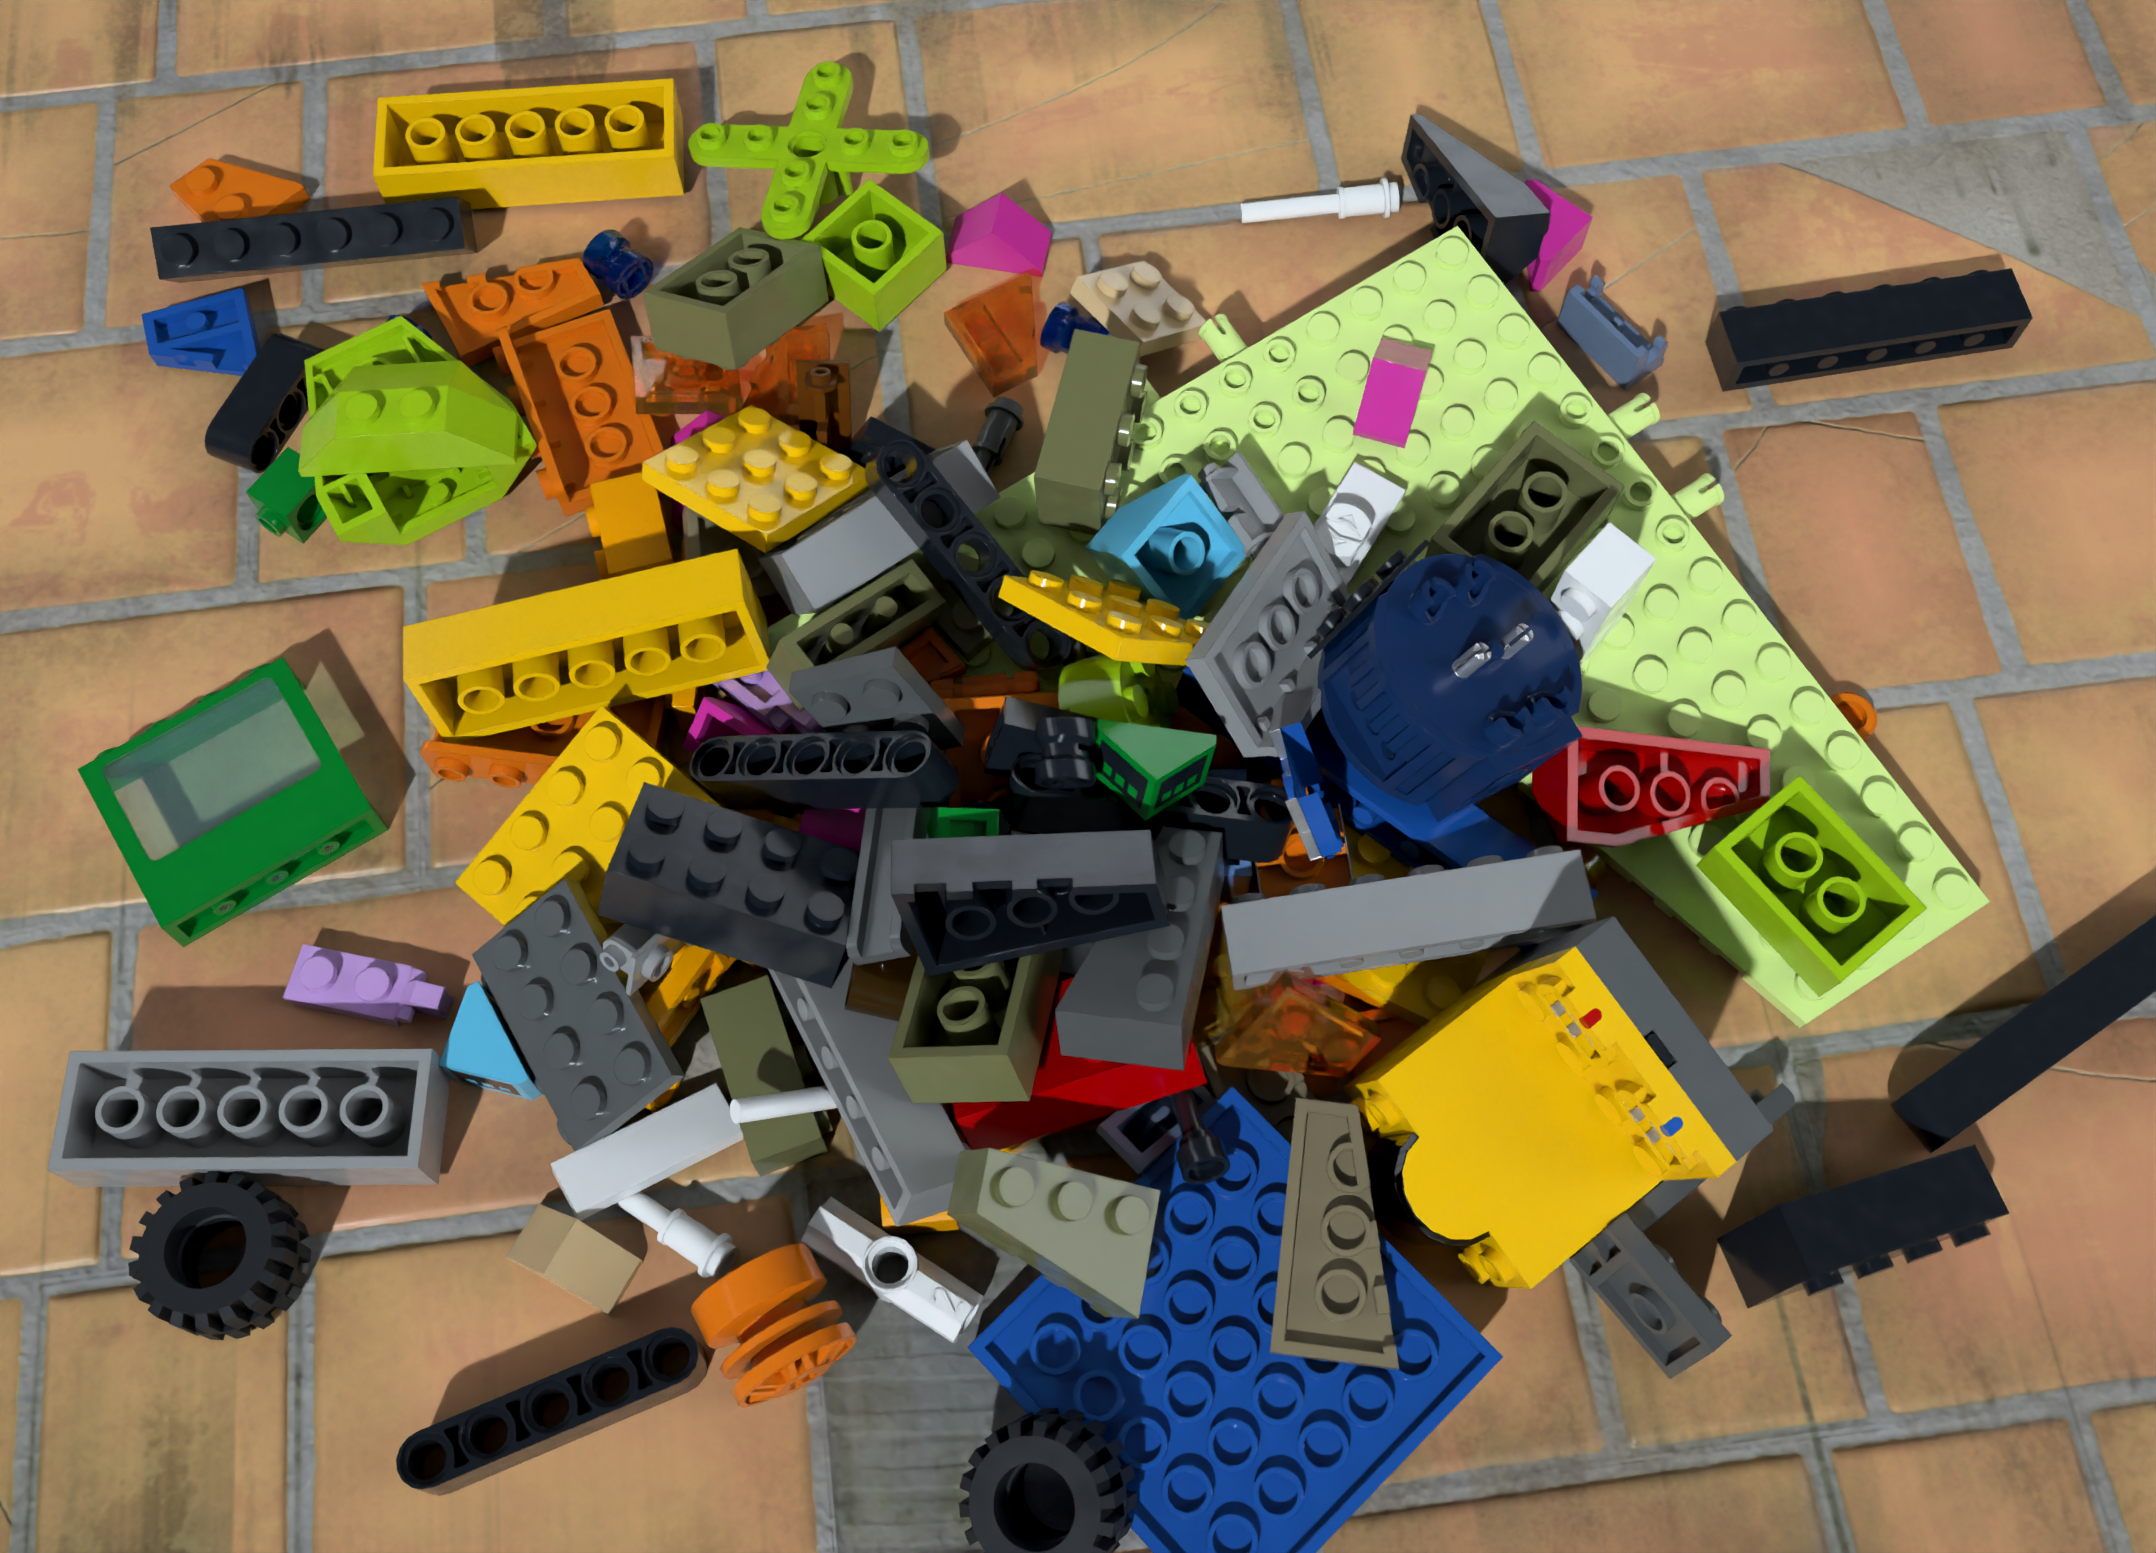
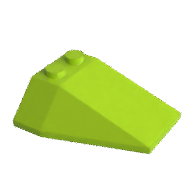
(401, 504)

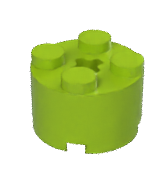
(1118, 691)

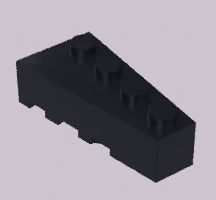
(1024, 893)
(1863, 1226)

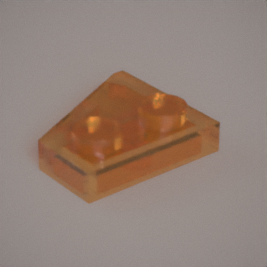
(998, 334)
(775, 378)
(1298, 1032)

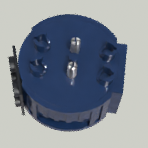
(1448, 679)

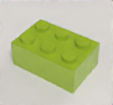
(1810, 886)

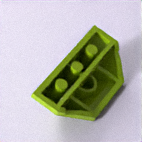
(408, 422)

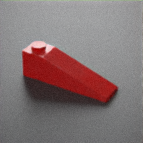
(1640, 786)

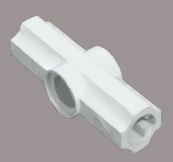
(923, 1292)

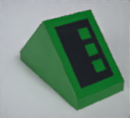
(1150, 763)

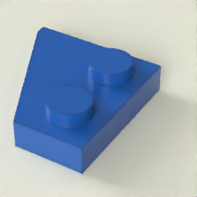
(204, 334)

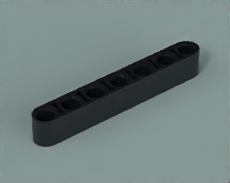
(2032, 1040)

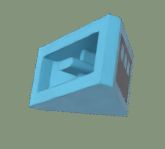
(482, 1051)

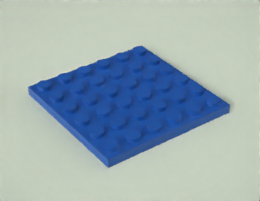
(1220, 1432)

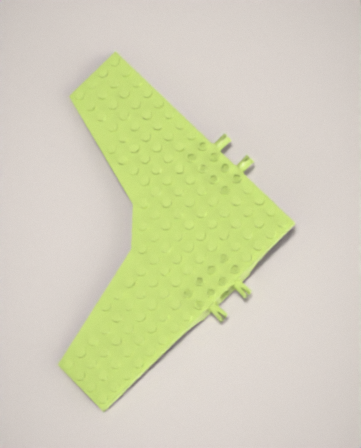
(1679, 664)

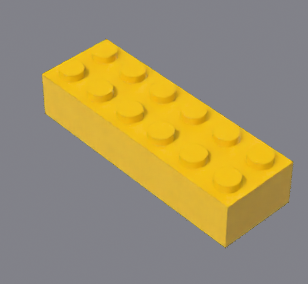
(532, 144)
(587, 647)

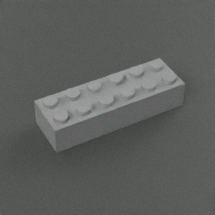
(253, 1114)

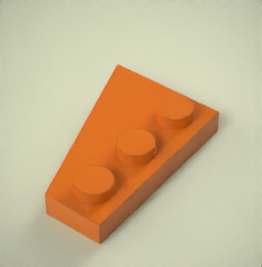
(523, 302)

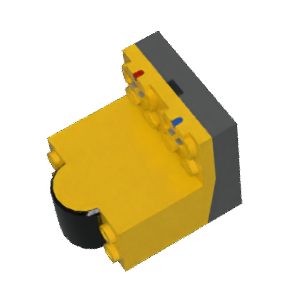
(1547, 1108)

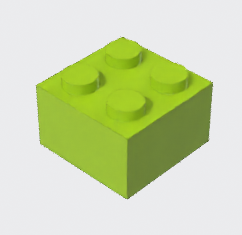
(877, 254)

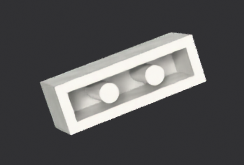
(1600, 587)

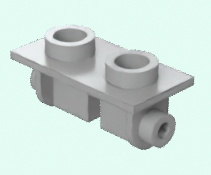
(1242, 502)
(639, 954)

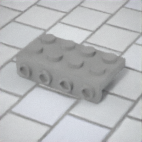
(1259, 641)

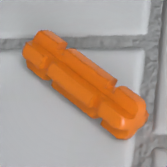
(987, 684)

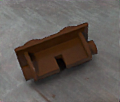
(825, 401)

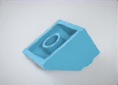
(1170, 546)

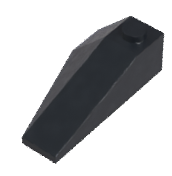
(1476, 195)

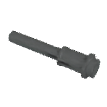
(1002, 421)

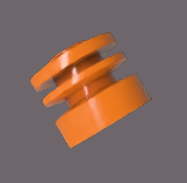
(769, 1315)

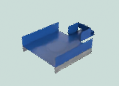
(1312, 819)

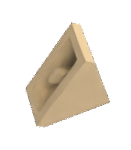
(575, 1258)

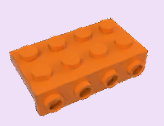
(579, 406)
(529, 751)

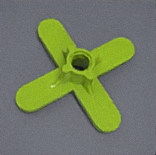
(811, 153)

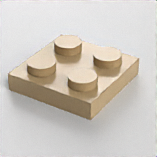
(1139, 306)

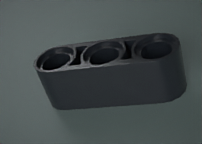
(263, 406)

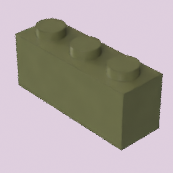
(873, 619)
(760, 1059)

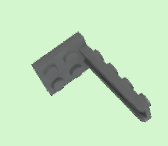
(878, 695)
(1642, 1279)

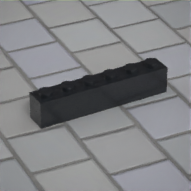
(314, 240)
(1867, 329)

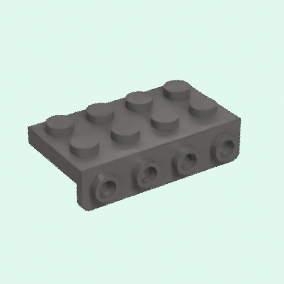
(570, 1015)

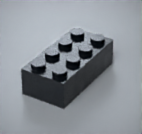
(732, 885)

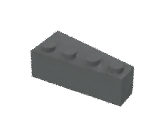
(1143, 989)

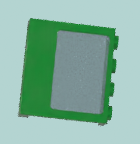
(230, 802)

